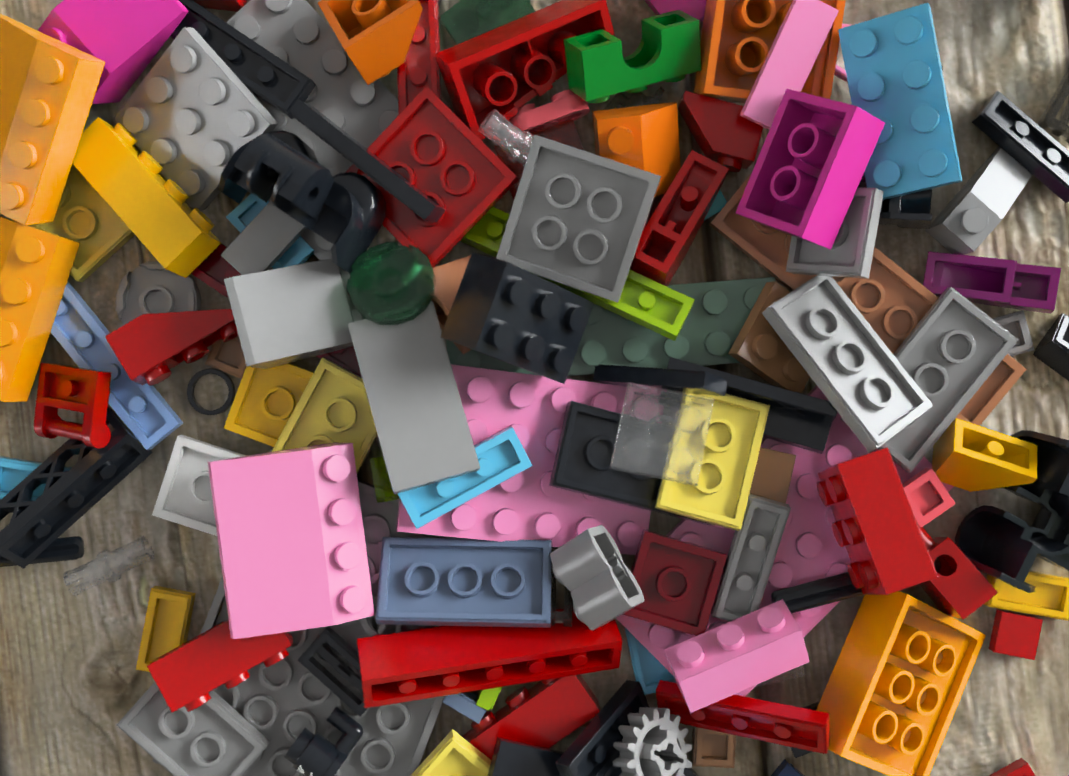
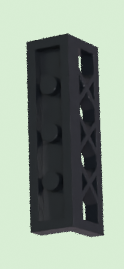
(792, 415)
(66, 493)

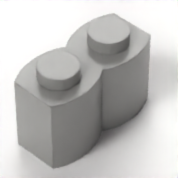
(596, 577)

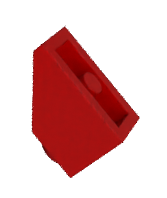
(721, 130)

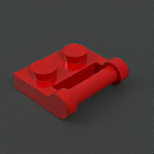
(76, 391)

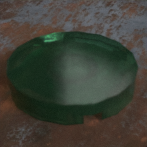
(391, 283)

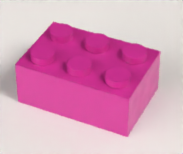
(810, 167)

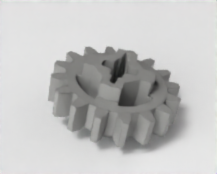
(653, 744)

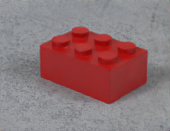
(875, 524)

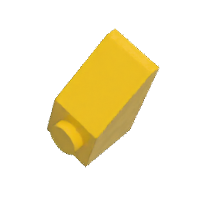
(982, 458)

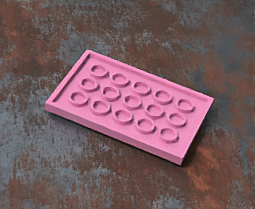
(525, 503)

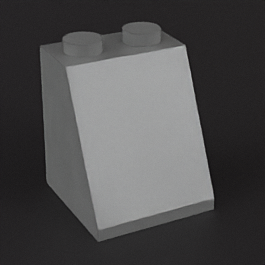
(292, 312)

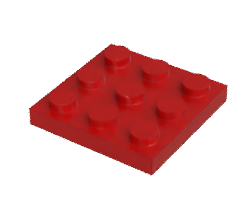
(447, 165)

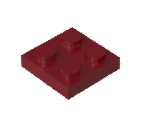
(676, 582)

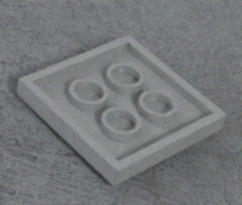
(193, 116)
(577, 218)

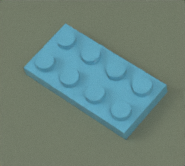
(900, 80)

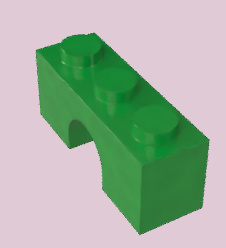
(665, 54)

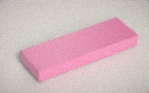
(789, 58)

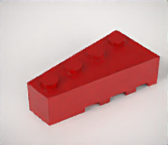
(516, 60)

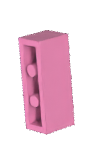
(737, 655)

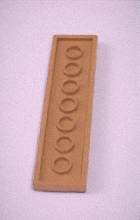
(887, 300)

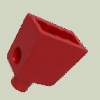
(959, 583)

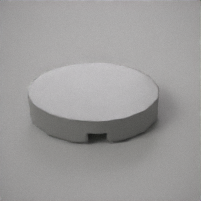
(155, 290)

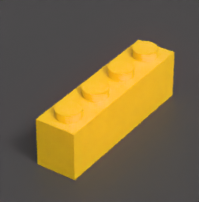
(143, 199)

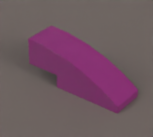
(993, 281)

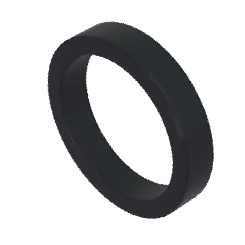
(190, 392)

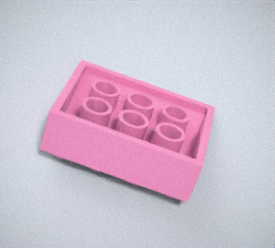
(291, 539)

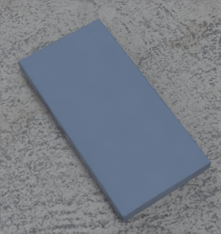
(464, 582)

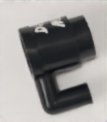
(319, 757)

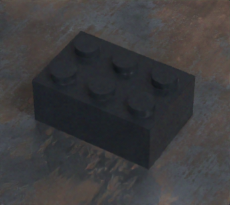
(517, 317)

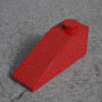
(678, 218)

